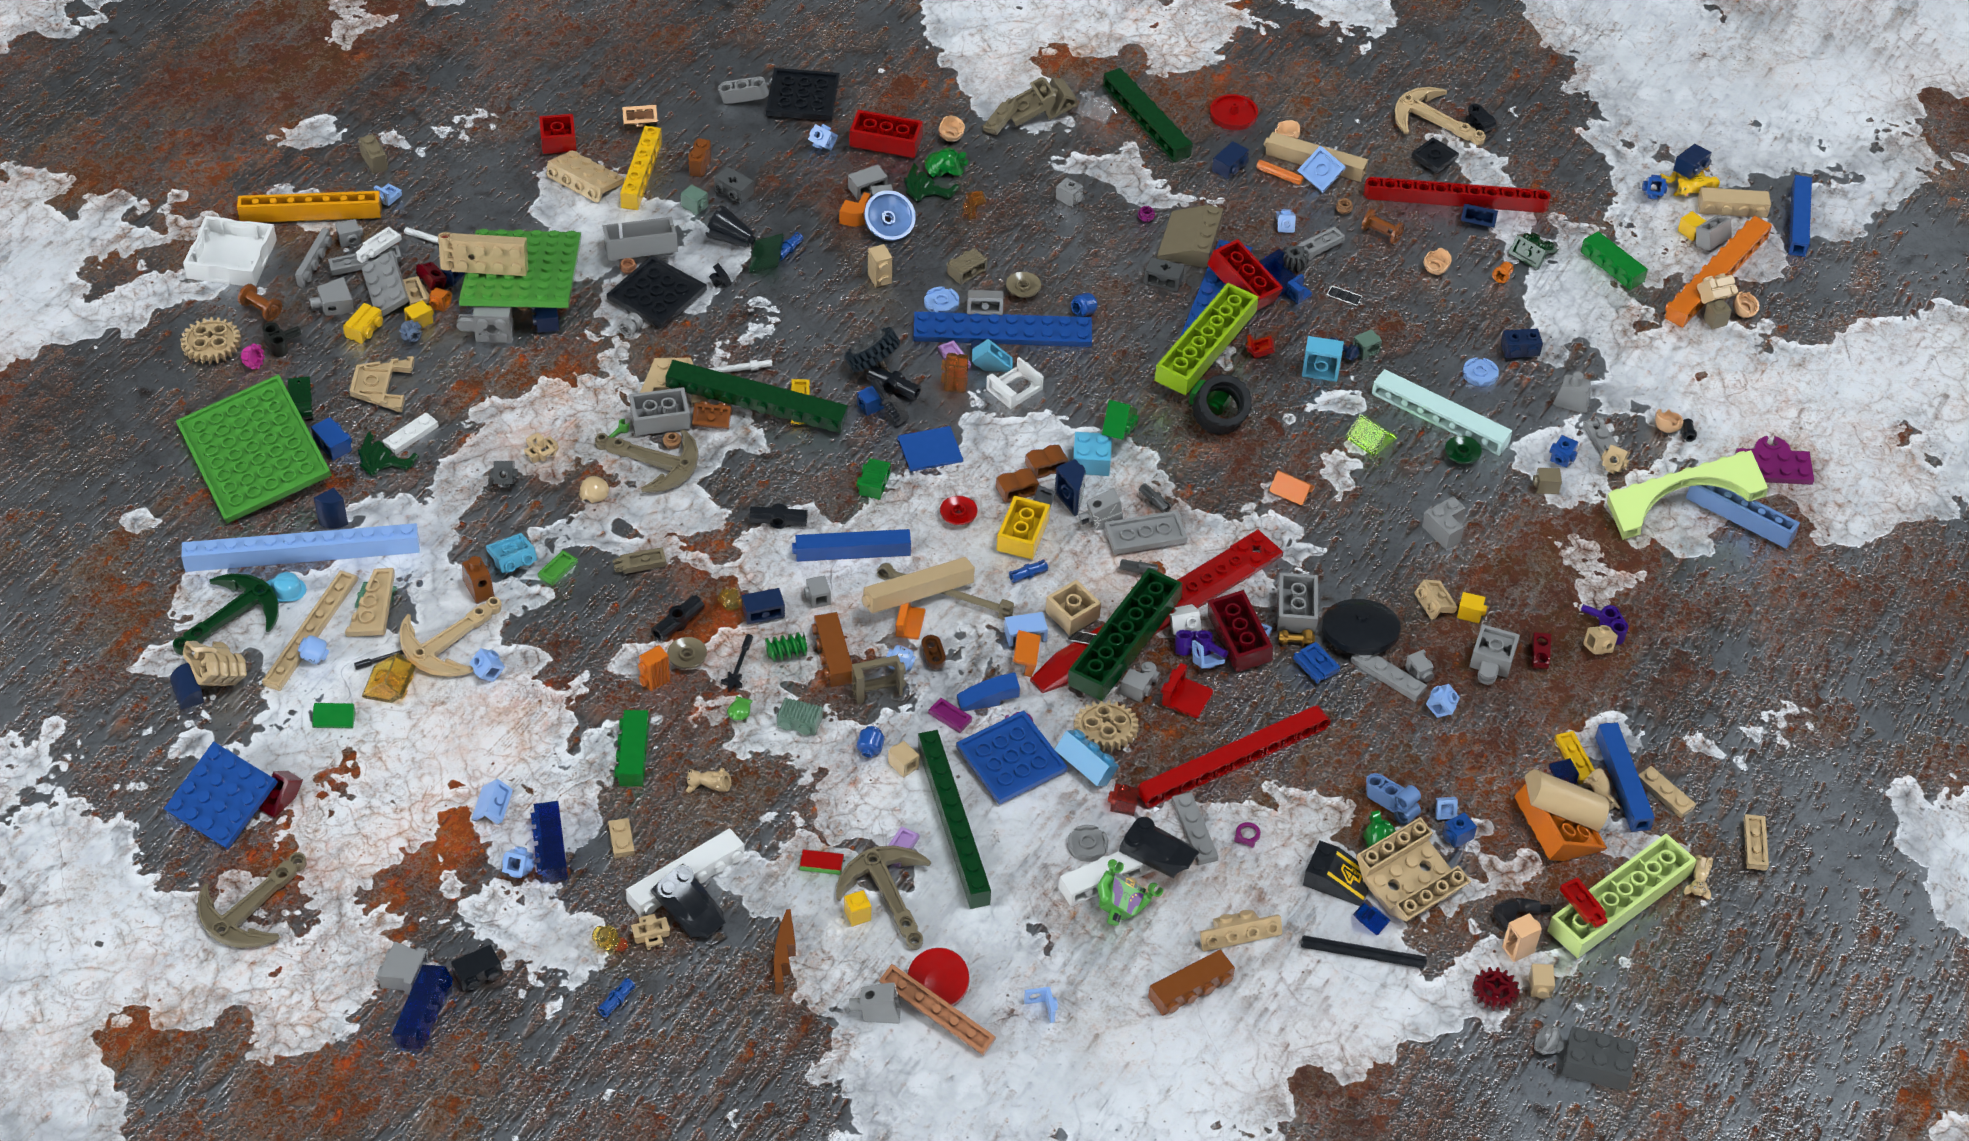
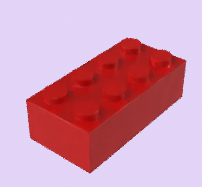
(886, 133)
(1239, 267)

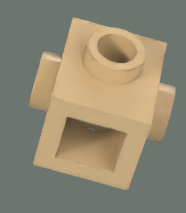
(1620, 454)
(1600, 639)

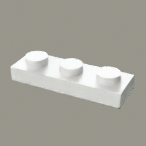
(410, 433)

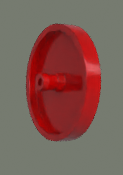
(1233, 112)
(942, 973)

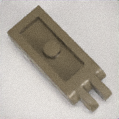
(1000, 116)
(640, 561)

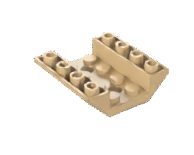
(1398, 862)

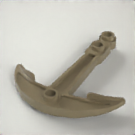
(679, 466)
(878, 870)
(233, 918)

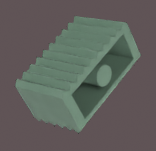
(799, 716)

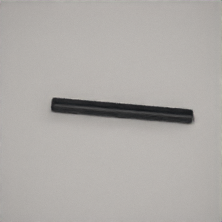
(1363, 951)

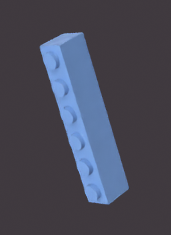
(1747, 514)

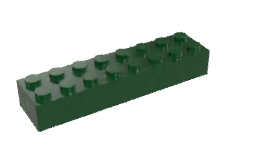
(1125, 634)

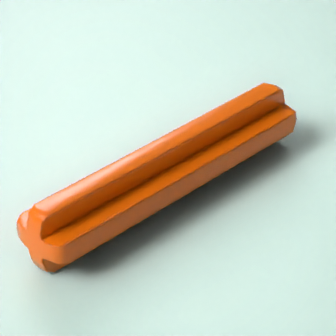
(1279, 172)

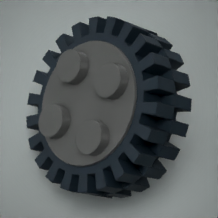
(872, 349)

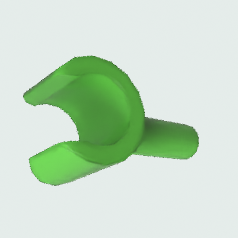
(622, 428)

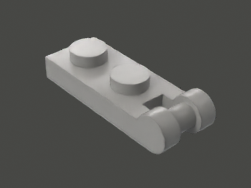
(1322, 242)
(1601, 436)

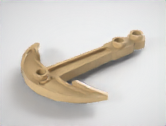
(1412, 103)
(425, 654)

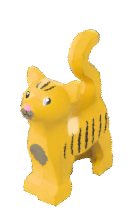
(1689, 186)

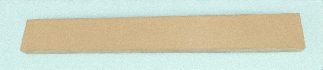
(313, 625)

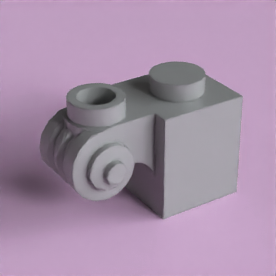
(1137, 684)

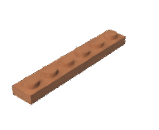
(939, 1010)

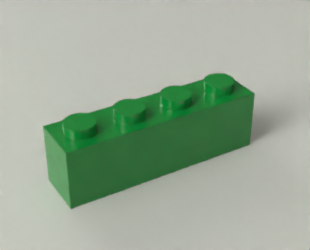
(1614, 260)
(633, 748)

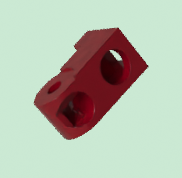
(431, 276)
(1541, 650)

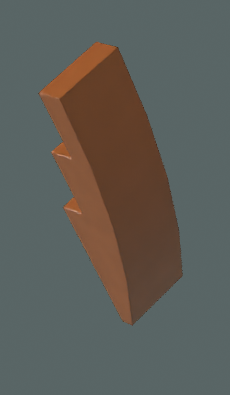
(784, 948)

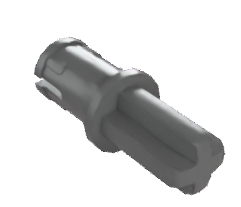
(1155, 498)
(1134, 566)

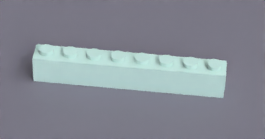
(1441, 411)

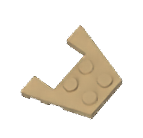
(656, 377)
(373, 380)

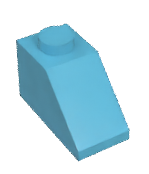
(991, 357)

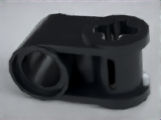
(1480, 118)

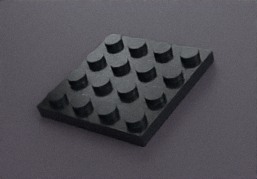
(802, 94)
(656, 291)

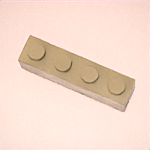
(1734, 202)

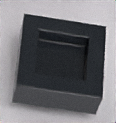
(1044, 495)

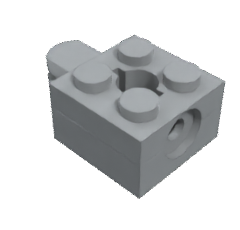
(489, 324)
(1493, 653)

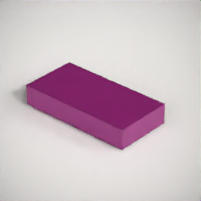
(950, 715)

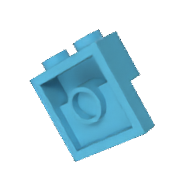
(512, 553)

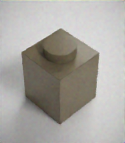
(1717, 314)
(1547, 480)

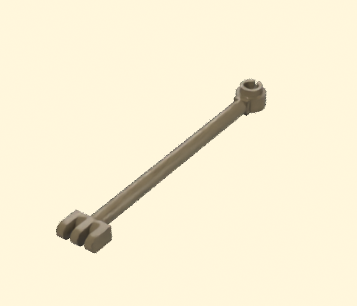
(1005, 607)

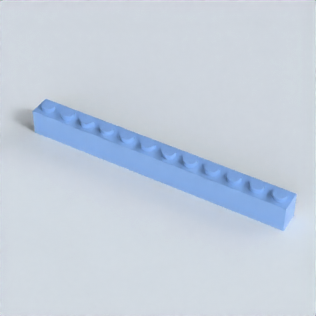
(300, 547)

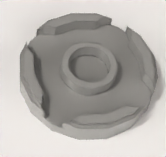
(1087, 843)

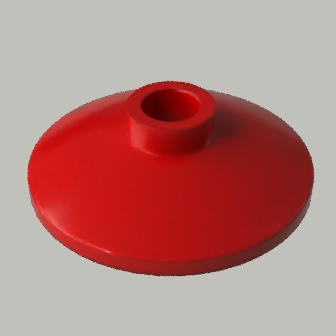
(958, 510)

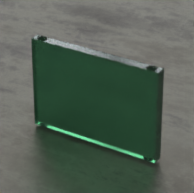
(766, 253)

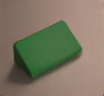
(333, 715)

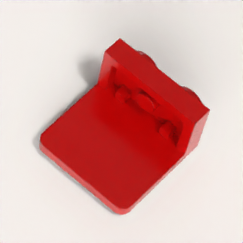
(1184, 693)

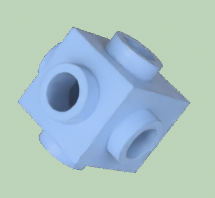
(822, 137)
(487, 664)
(1443, 700)
(512, 865)

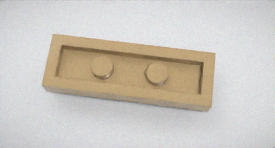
(1666, 792)
(1756, 842)

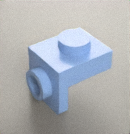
(388, 193)
(1286, 221)

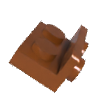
(712, 415)

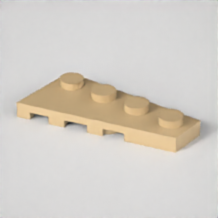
(374, 605)

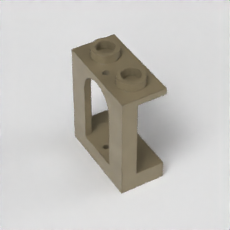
(860, 685)

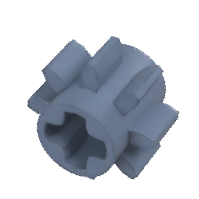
(410, 331)

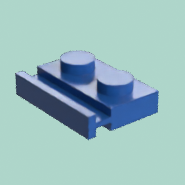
(1316, 662)

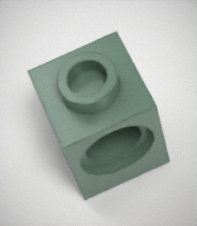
(1368, 343)

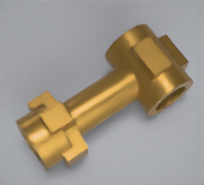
(1306, 638)

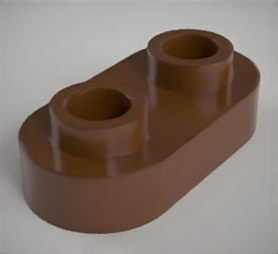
(933, 654)

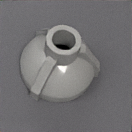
(1549, 1040)

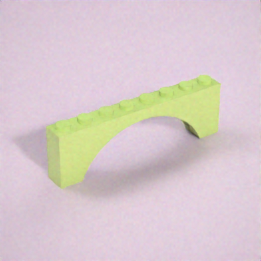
(1734, 473)

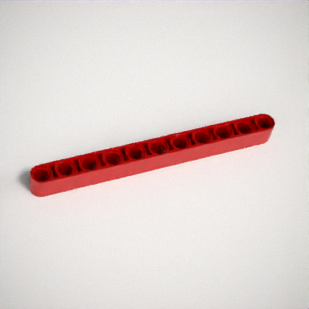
(1456, 194)
(1233, 756)

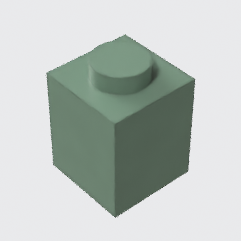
(694, 199)

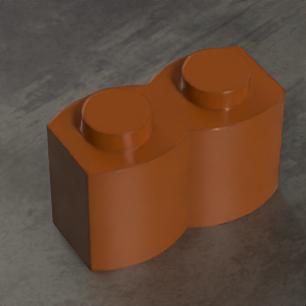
(699, 157)
(1045, 461)
(1020, 484)

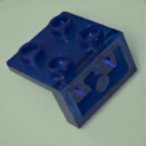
(1274, 265)

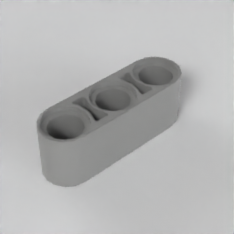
(743, 90)

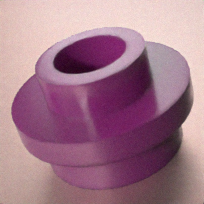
(1146, 213)

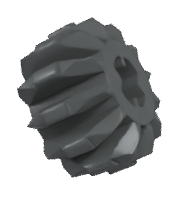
(1295, 258)

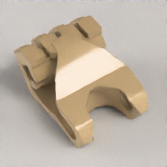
(214, 664)

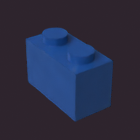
(331, 438)

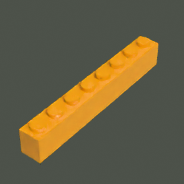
(309, 206)

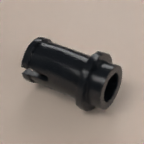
(1689, 433)

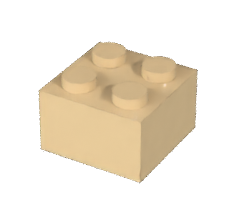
(1073, 607)

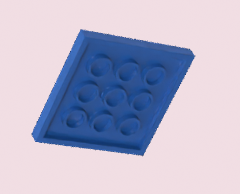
(1011, 757)
(220, 795)

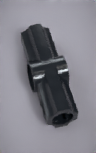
(894, 382)
(778, 516)
(677, 618)

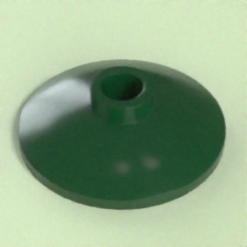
(1463, 449)

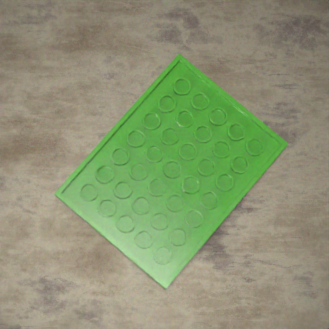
(548, 279)
(253, 448)

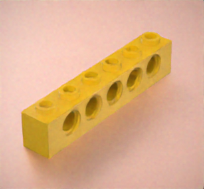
(641, 168)

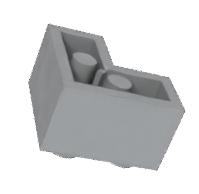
(1445, 522)

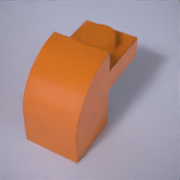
(853, 212)

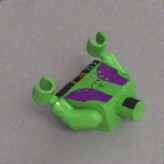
(1121, 895)

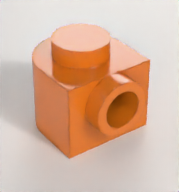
(440, 299)

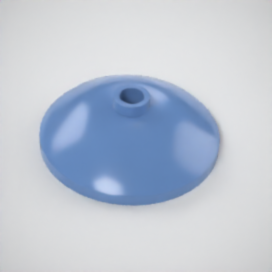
(892, 206)

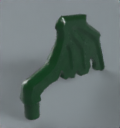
(920, 186)
(376, 458)

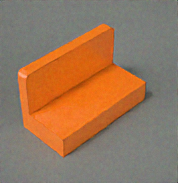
(1291, 487)
(909, 621)
(1027, 651)

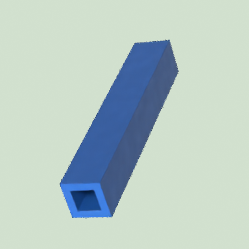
(1800, 216)
(852, 545)
(1624, 777)

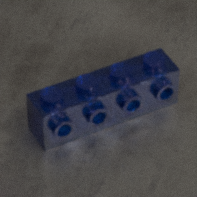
(550, 842)
(422, 1007)

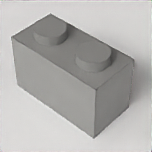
(864, 179)
(1713, 232)
(985, 302)

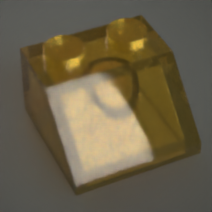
(389, 679)

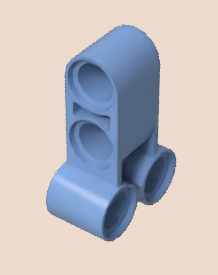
(1394, 797)

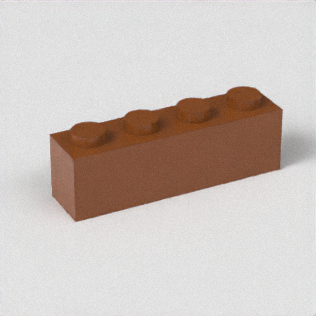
(833, 649)
(1191, 982)

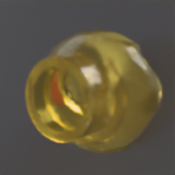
(730, 598)
(607, 938)

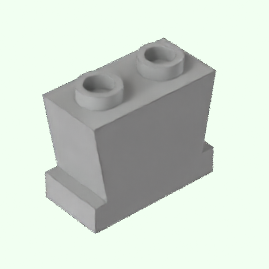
(401, 967)

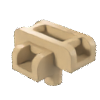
(537, 447)
(650, 929)

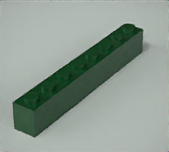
(1147, 115)

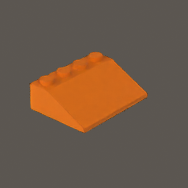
(1557, 835)

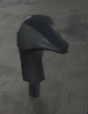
(1509, 908)

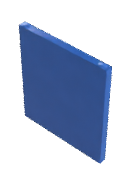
(930, 448)

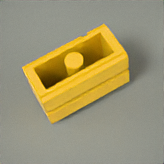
(363, 323)

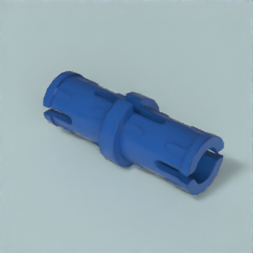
(789, 245)
(1028, 571)
(616, 997)

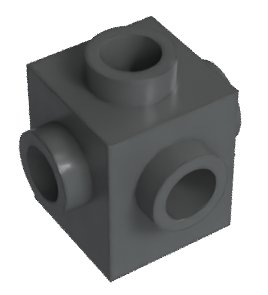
(509, 468)

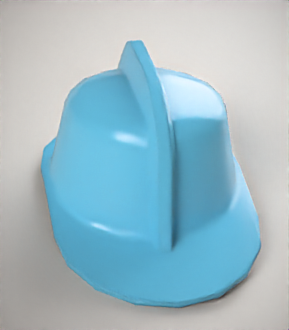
(287, 587)

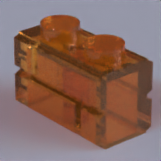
(955, 373)

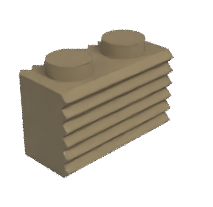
(373, 154)
(967, 266)

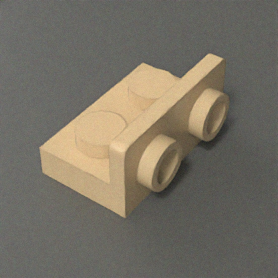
(1435, 598)

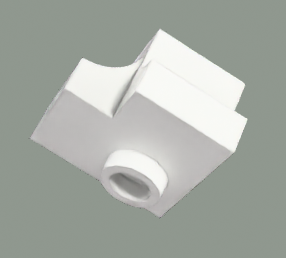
(1185, 618)

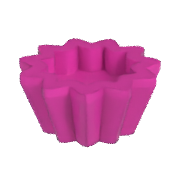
(252, 356)

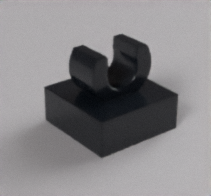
(720, 276)

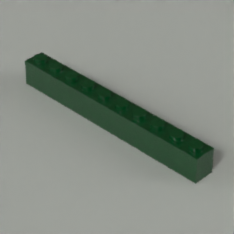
(757, 396)
(954, 819)

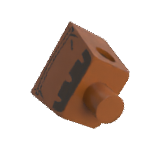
(474, 572)

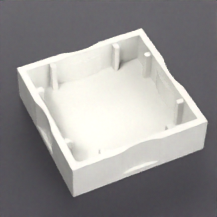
(230, 251)

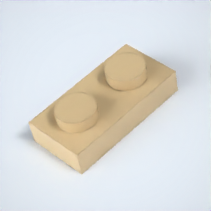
(621, 838)

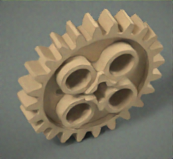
(210, 340)
(1107, 724)

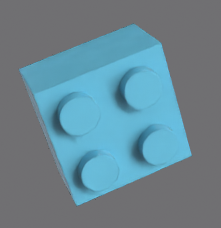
(1322, 358)
(1093, 452)

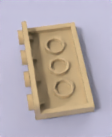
(583, 175)

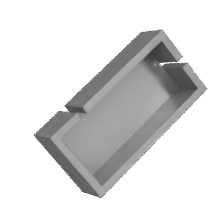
(640, 238)

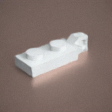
(378, 244)

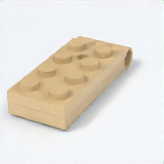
(490, 254)

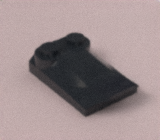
(1157, 848)
(688, 903)

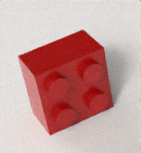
(557, 133)

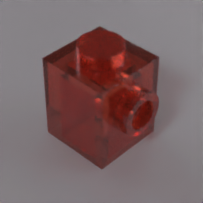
(1123, 799)

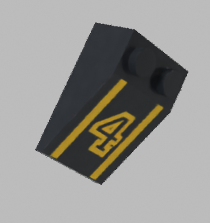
(1335, 874)

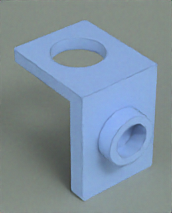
(1205, 661)
(1046, 996)

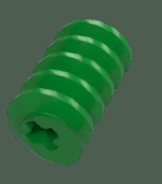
(784, 646)

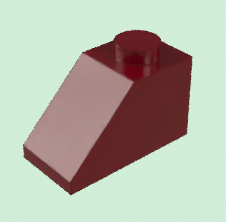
(282, 794)

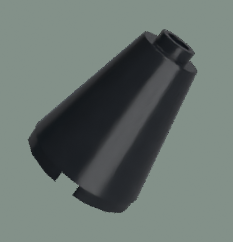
(730, 229)

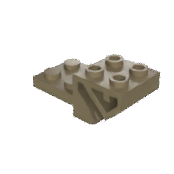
(1045, 97)

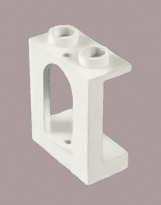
(1005, 394)

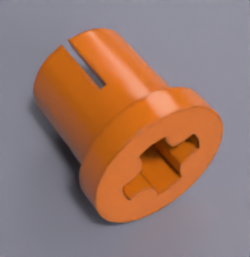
(1502, 273)

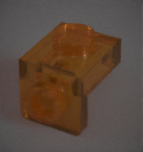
(973, 200)

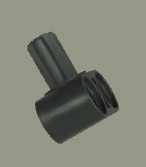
(277, 339)

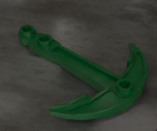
(255, 592)

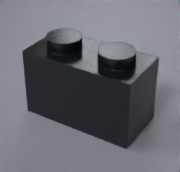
(477, 968)

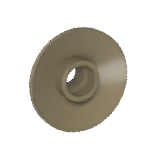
(1023, 284)
(687, 652)

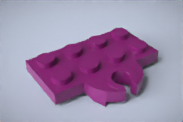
(1781, 464)

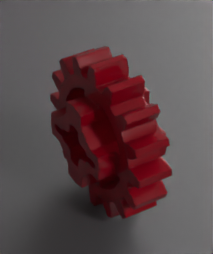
(1495, 989)

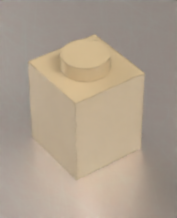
(903, 758)
(1541, 980)

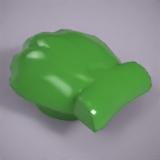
(739, 708)

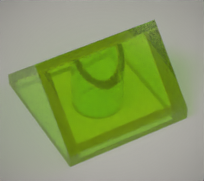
(1370, 435)

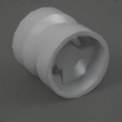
(630, 325)

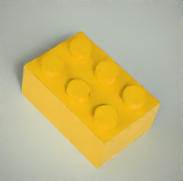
(1023, 527)

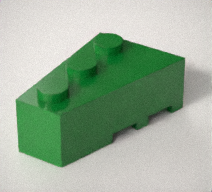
(1119, 420)

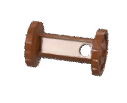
(1371, 221)
(270, 308)

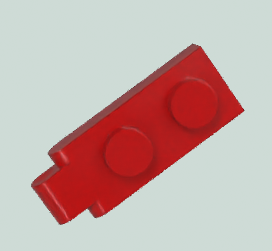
(1584, 902)

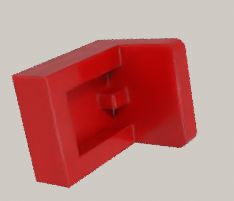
(1260, 346)

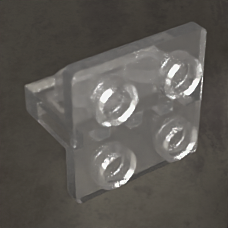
(1095, 107)

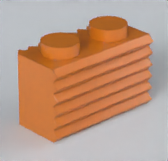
(654, 668)

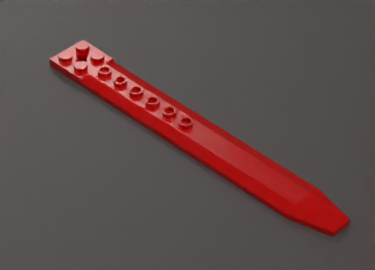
(1197, 588)

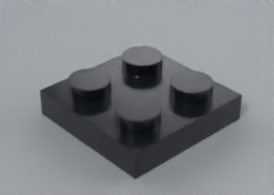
(1435, 155)

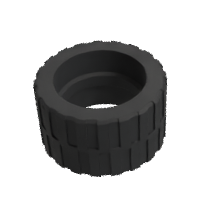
(1231, 386)

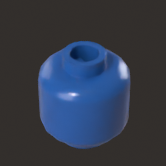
(1084, 305)
(870, 741)

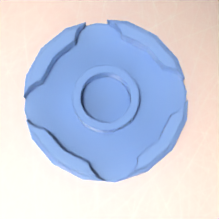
(941, 300)
(1480, 372)

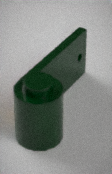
(300, 392)

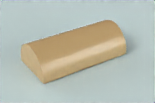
(1567, 800)

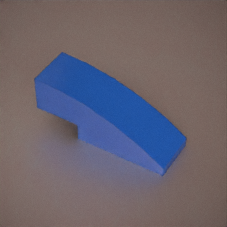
(989, 692)

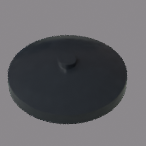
(1361, 626)

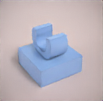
(1446, 808)

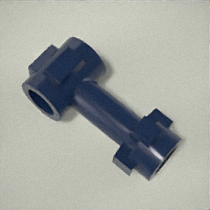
(1350, 352)

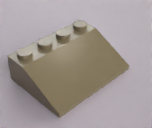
(1191, 235)

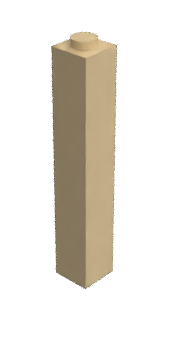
(1299, 151)
(918, 585)

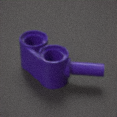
(1610, 617)
(1184, 640)

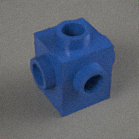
(1661, 187)
(1564, 451)

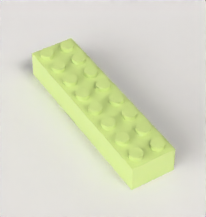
(1625, 894)

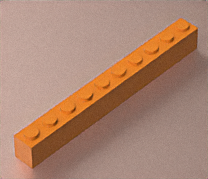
(1727, 261)

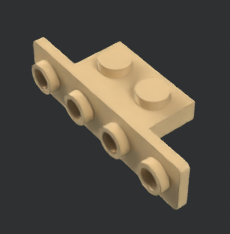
(1239, 929)

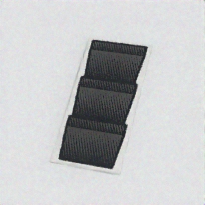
(1344, 295)
(1082, 637)

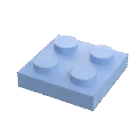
(1321, 169)

